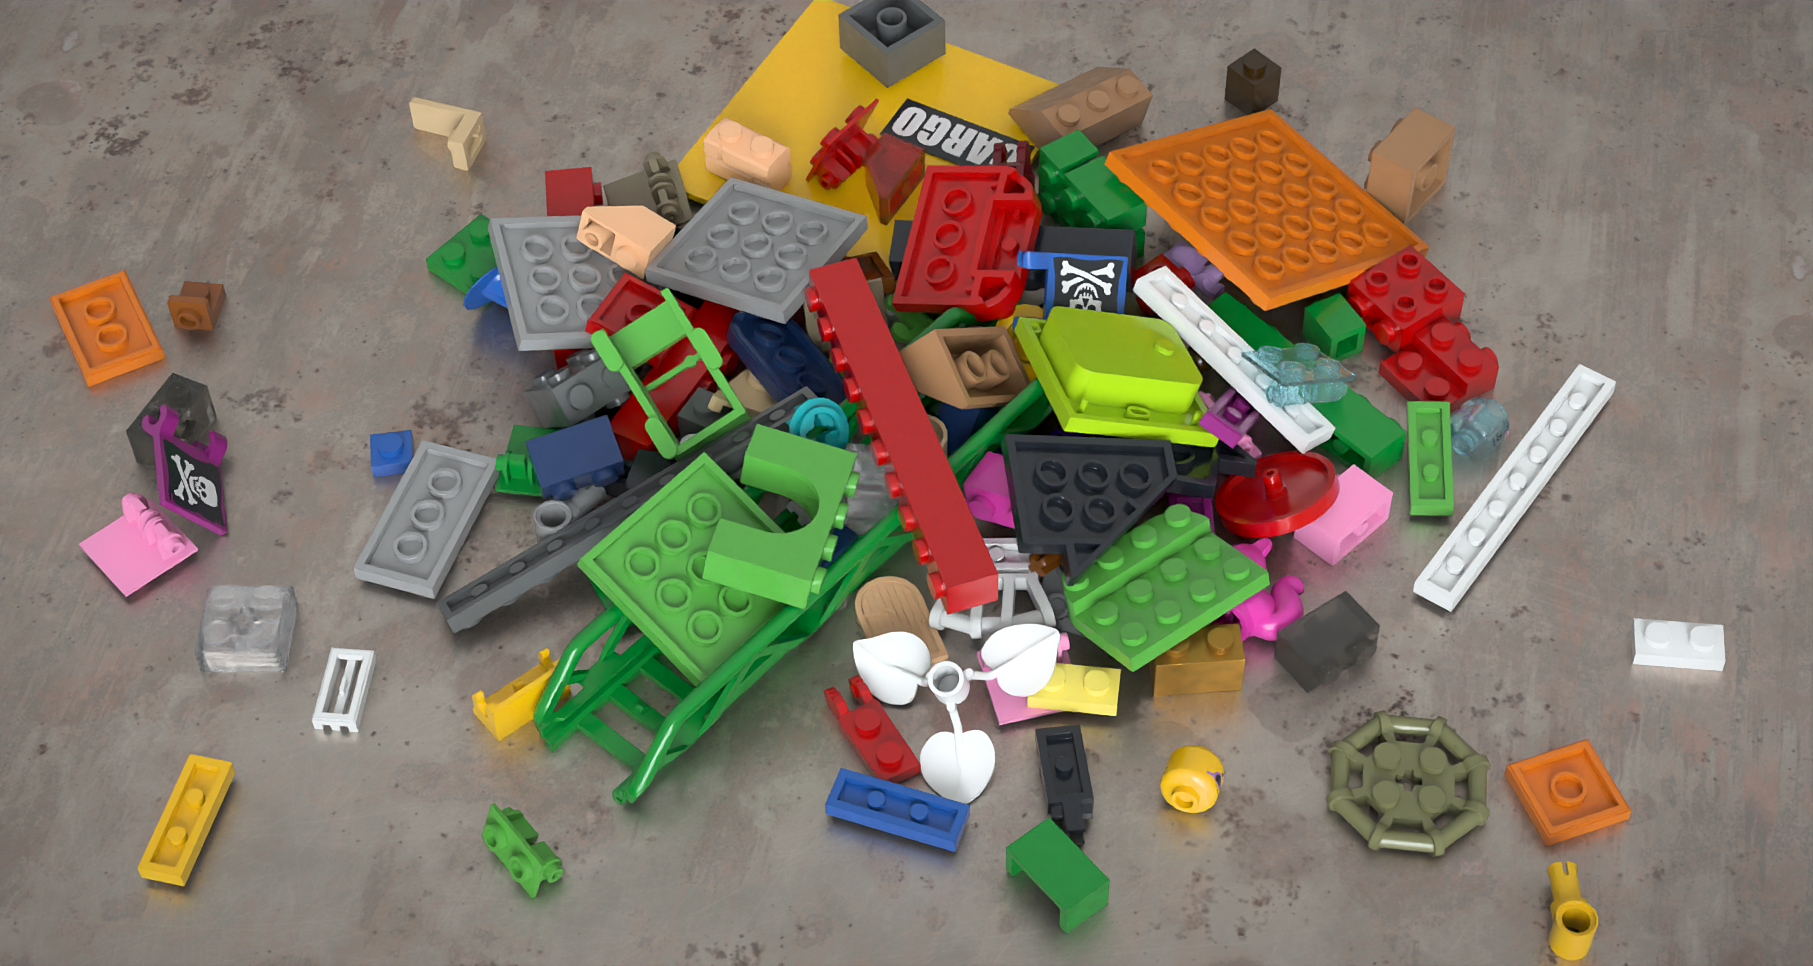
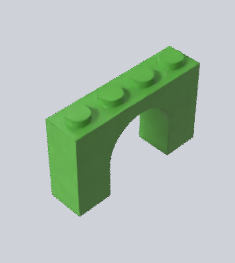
(786, 564)

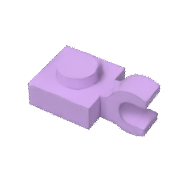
(1203, 272)

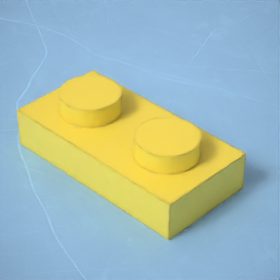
(1080, 690)

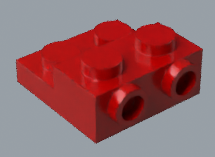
(1441, 366)

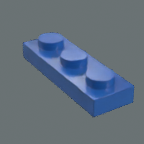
(897, 809)

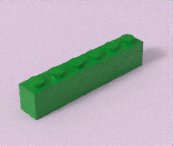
(1361, 431)

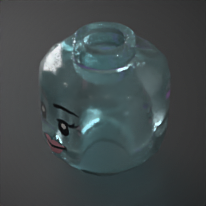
(1479, 427)

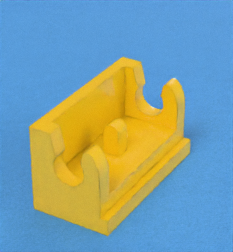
(516, 702)

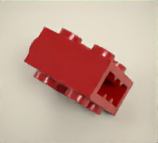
(1403, 297)

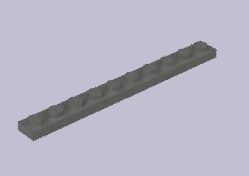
(560, 550)

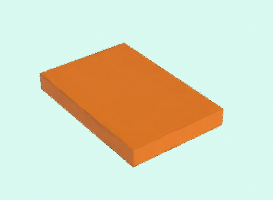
(107, 328)

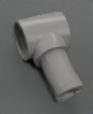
(557, 514)

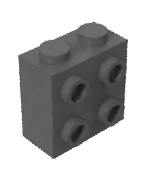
(576, 391)

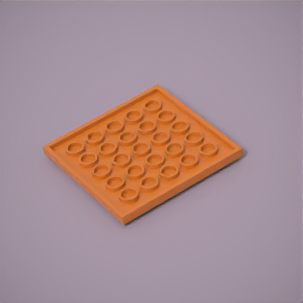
(1263, 207)

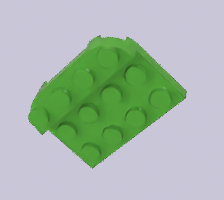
(1160, 587)

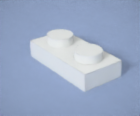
(1678, 644)

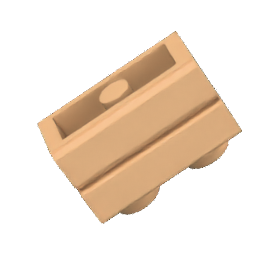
(746, 155)

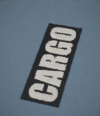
(947, 135)

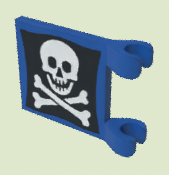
(1079, 280)

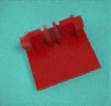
(843, 149)

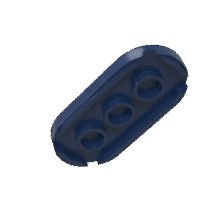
(783, 357)

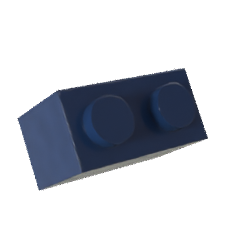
(575, 458)

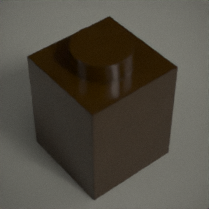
(1252, 82)

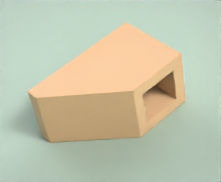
(625, 235)

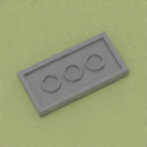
(427, 519)

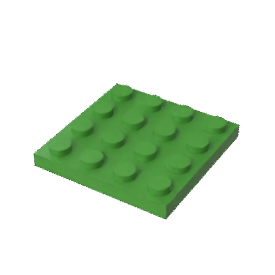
(657, 565)

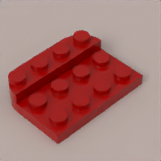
(968, 242)

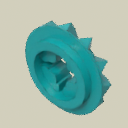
(824, 414)

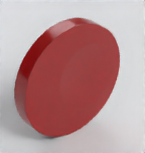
(1283, 496)

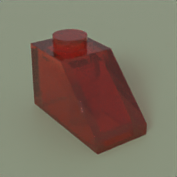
(892, 174)

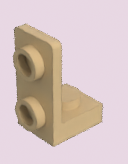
(461, 125)

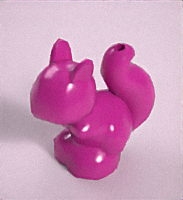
(1265, 612)

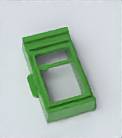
(648, 338)

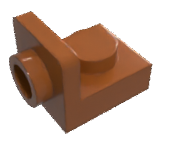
(197, 305)

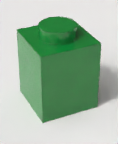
(1334, 327)

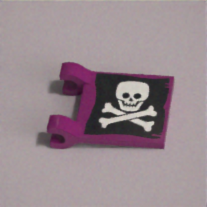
(187, 473)

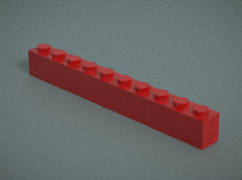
(902, 438)

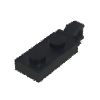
(1065, 778)

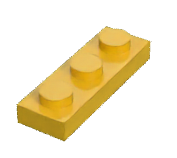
(186, 820)

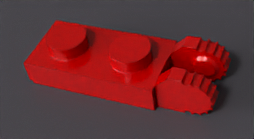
(873, 734)

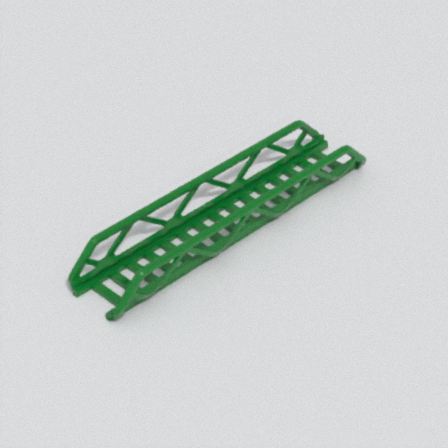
(786, 630)

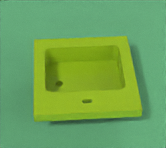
(1116, 375)

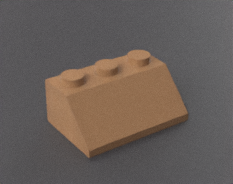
(1096, 102)
(966, 366)

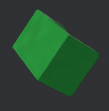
(1060, 872)

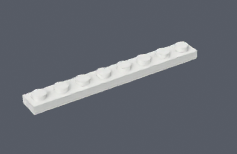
(1514, 488)

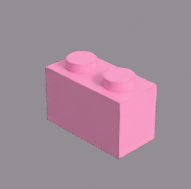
(1356, 513)

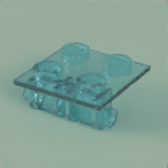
(1300, 374)

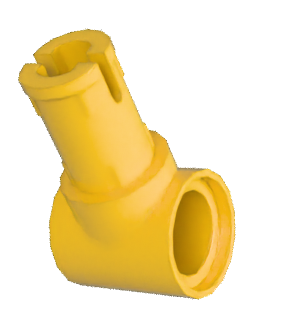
(1570, 910)

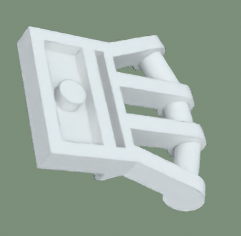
(1012, 576)

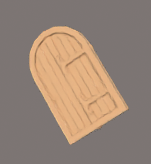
(895, 606)

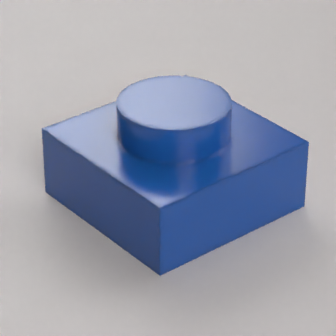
(391, 452)

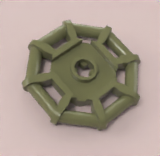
(1414, 761)

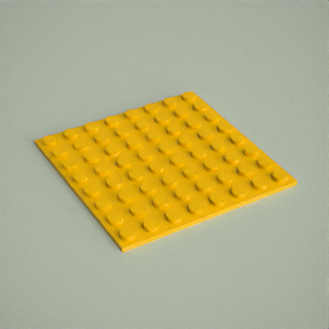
(814, 86)

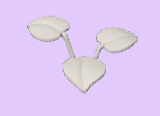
(957, 763)

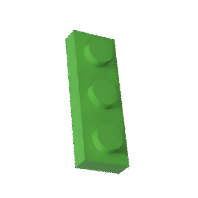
(1430, 458)

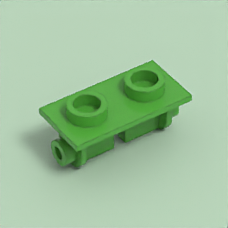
(509, 838)

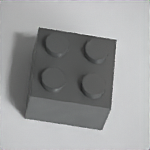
(892, 37)

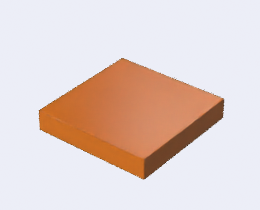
(1567, 792)

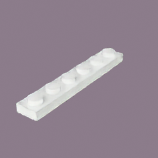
(1222, 350)

